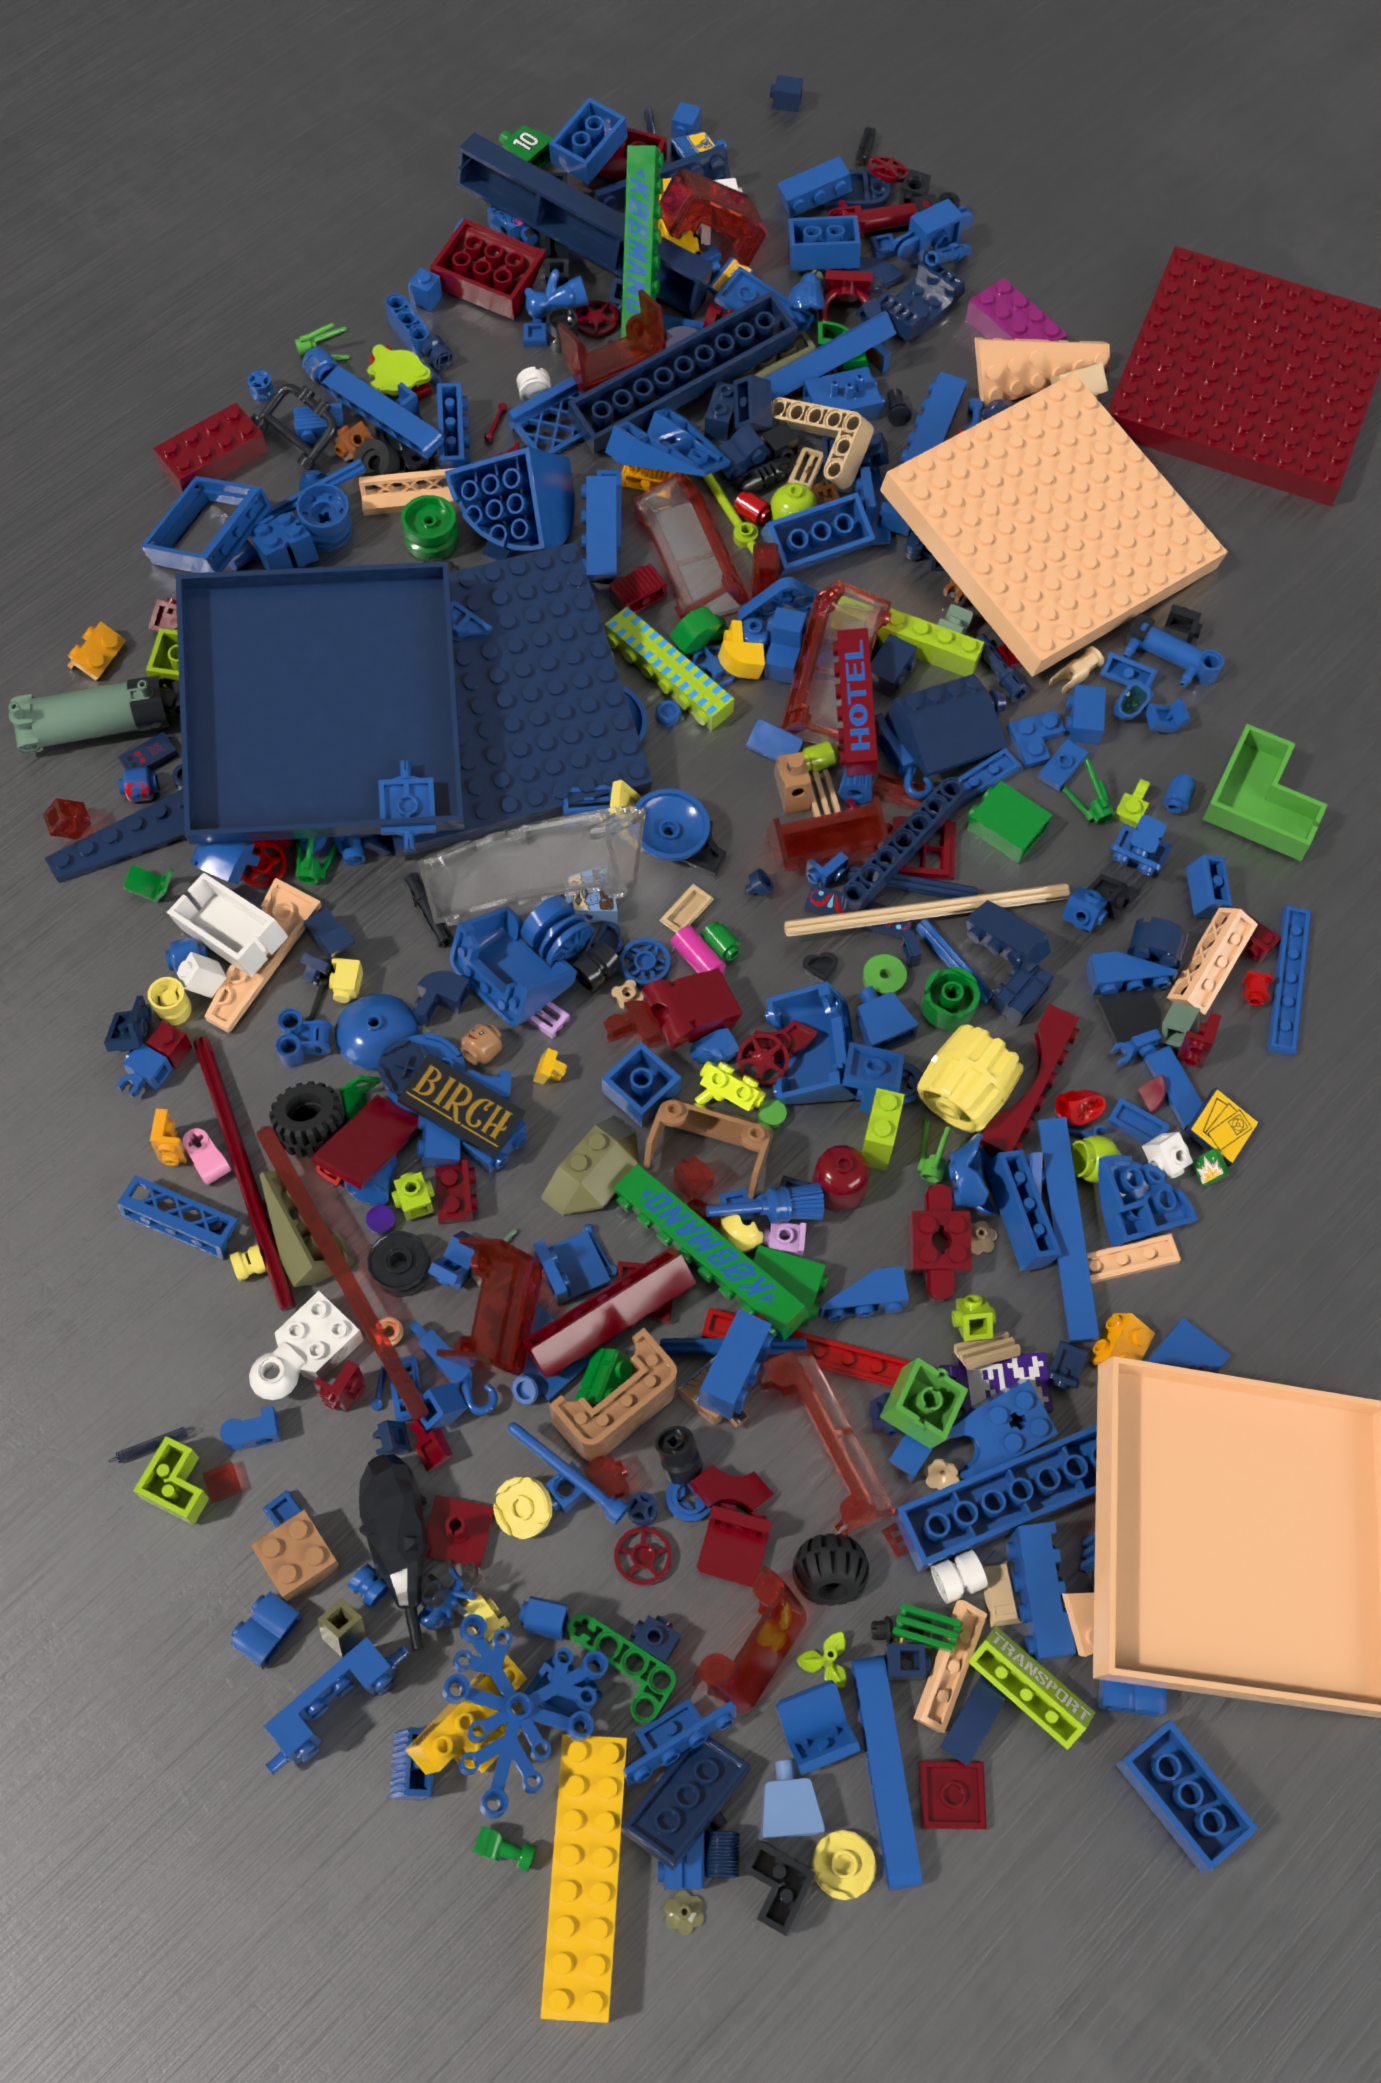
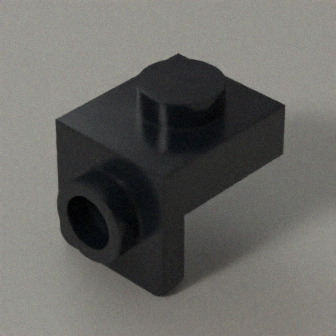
(1184, 621)

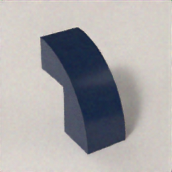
(328, 934)
(973, 1721)

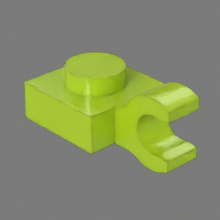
(1132, 806)

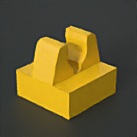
(549, 1067)

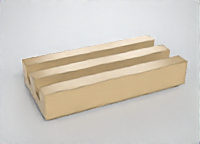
(813, 454)
(817, 777)
(987, 1351)

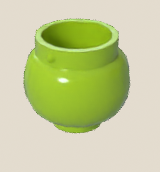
(1087, 1154)

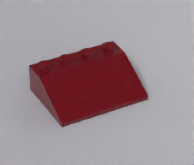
(488, 268)

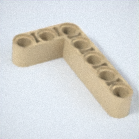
(848, 427)

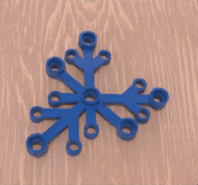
(508, 1746)

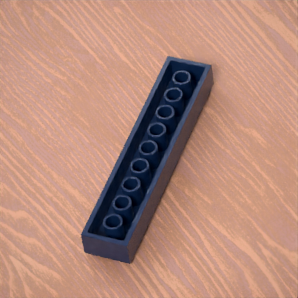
(684, 370)

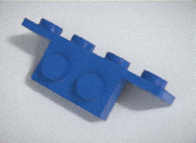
(869, 488)
(674, 1733)

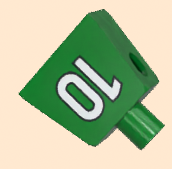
(528, 145)

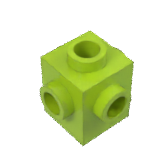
(413, 1195)
(974, 1318)

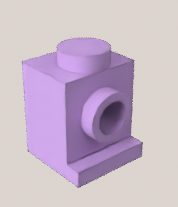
(793, 1245)

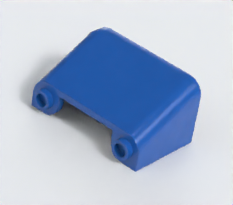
(505, 968)
(819, 1069)

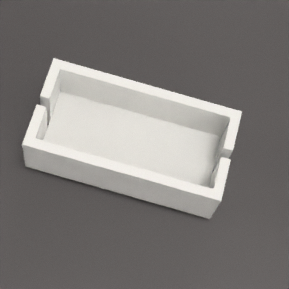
(228, 924)

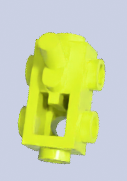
(725, 1084)

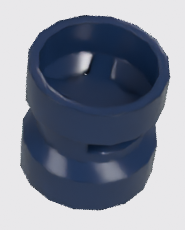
(437, 352)

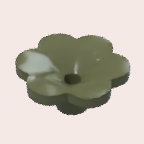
(687, 1922)

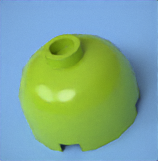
(791, 499)

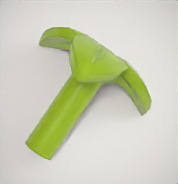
(833, 1648)

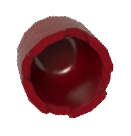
(842, 1177)

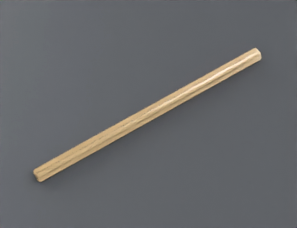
(924, 910)

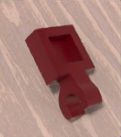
(431, 1446)

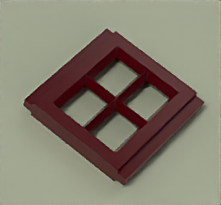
(947, 853)

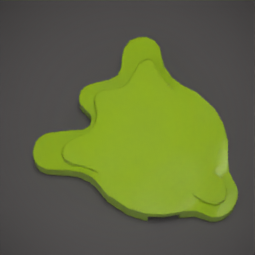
(394, 367)

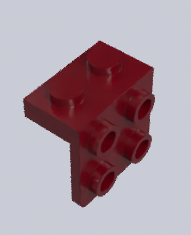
(734, 1545)

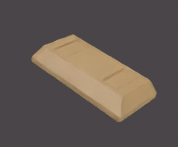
(686, 908)
(1000, 1595)

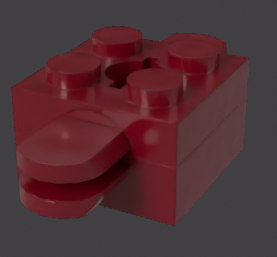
(939, 1242)

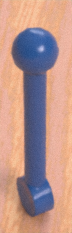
(611, 1269)
(377, 1404)

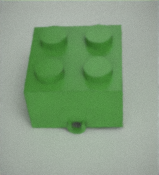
(924, 1403)

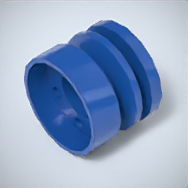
(325, 515)
(557, 931)

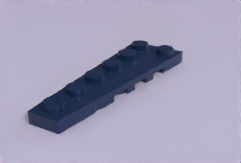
(708, 163)
(130, 836)

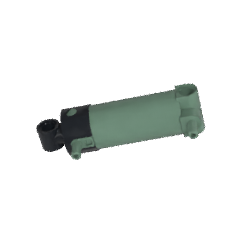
(93, 712)

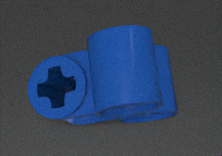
(306, 1037)

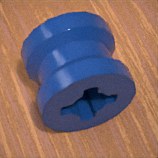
(260, 385)

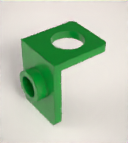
(147, 883)
(354, 1096)

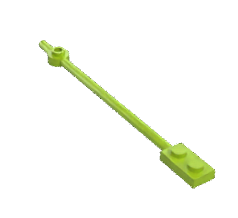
(741, 539)

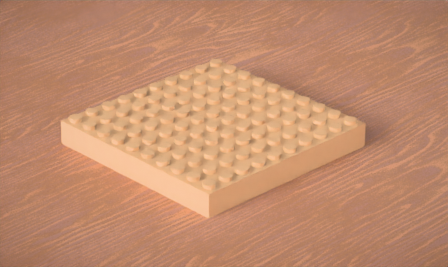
(1052, 522)
(1237, 1538)

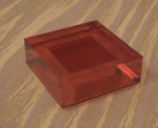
(222, 1482)

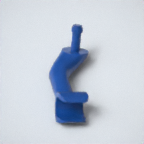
(975, 406)

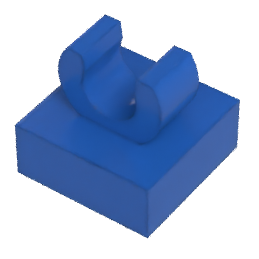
(714, 257)

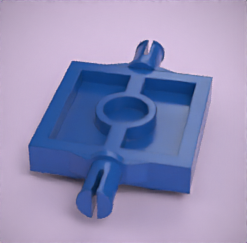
(407, 798)

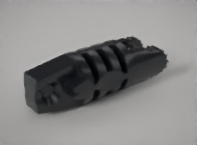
(764, 475)

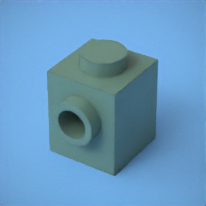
(1179, 1021)

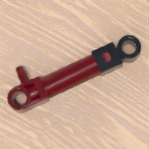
(890, 216)

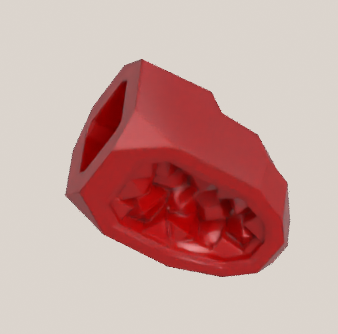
(1080, 1106)

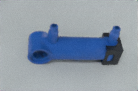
(1200, 664)

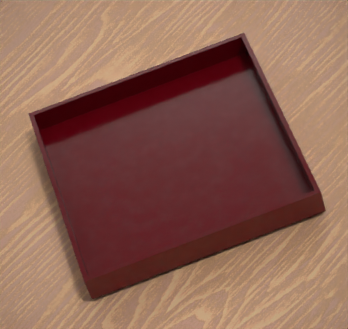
(1251, 375)

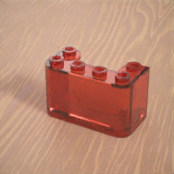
(698, 200)

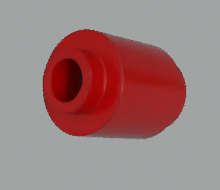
(752, 508)

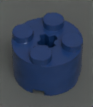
(1158, 942)

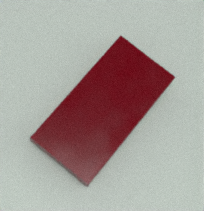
(367, 1142)

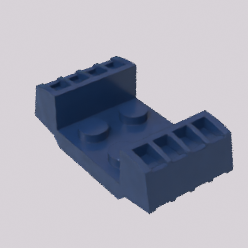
(922, 300)

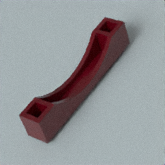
(1050, 1038)

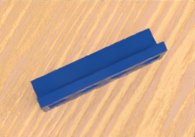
(173, 1226)

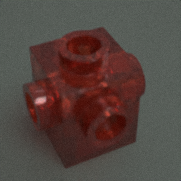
(67, 818)

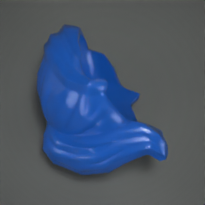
(806, 294)

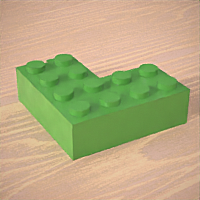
(1254, 802)

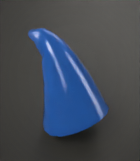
(378, 1189)

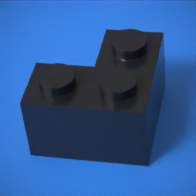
(789, 1881)

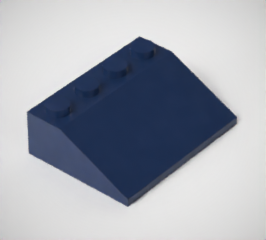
(947, 724)

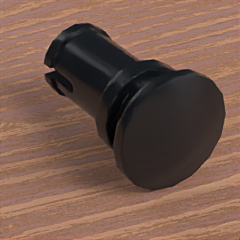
(899, 413)

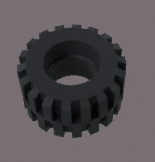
(297, 1106)

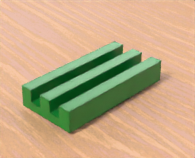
(931, 1616)

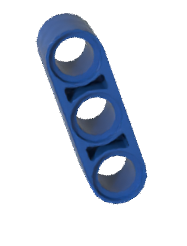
(406, 323)

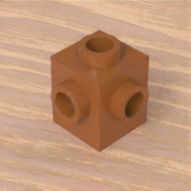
(350, 439)

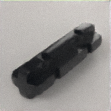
(865, 145)

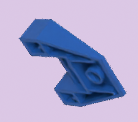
(667, 446)

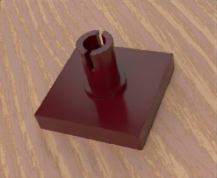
(459, 1531)

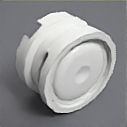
(532, 382)

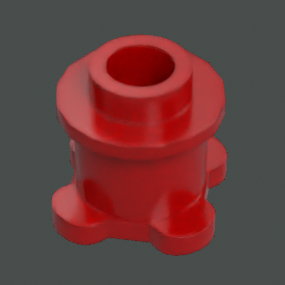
(1257, 988)

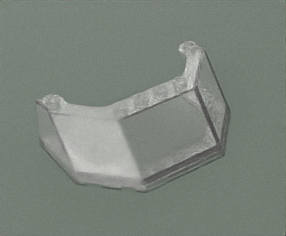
(537, 860)

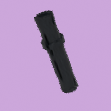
(417, 890)

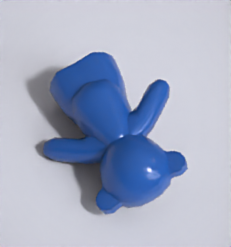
(568, 295)

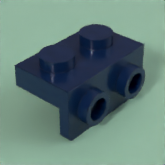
(129, 1027)

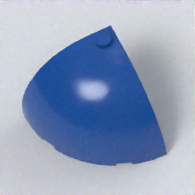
(517, 498)

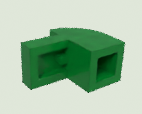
(697, 629)

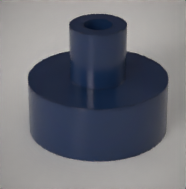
(759, 883)

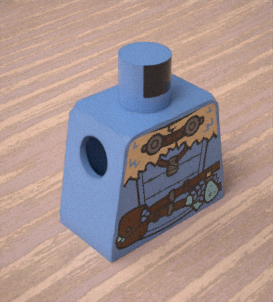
(594, 907)

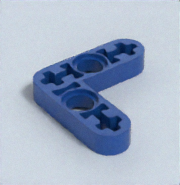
(782, 592)

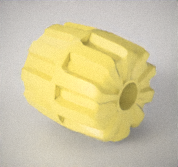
(969, 1078)

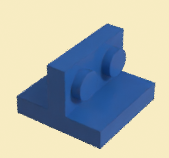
(872, 1069)

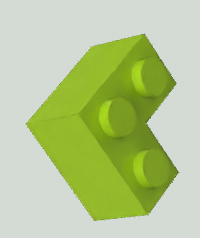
(166, 1485)

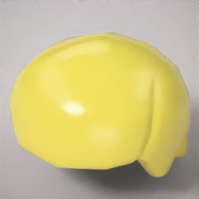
(741, 1236)

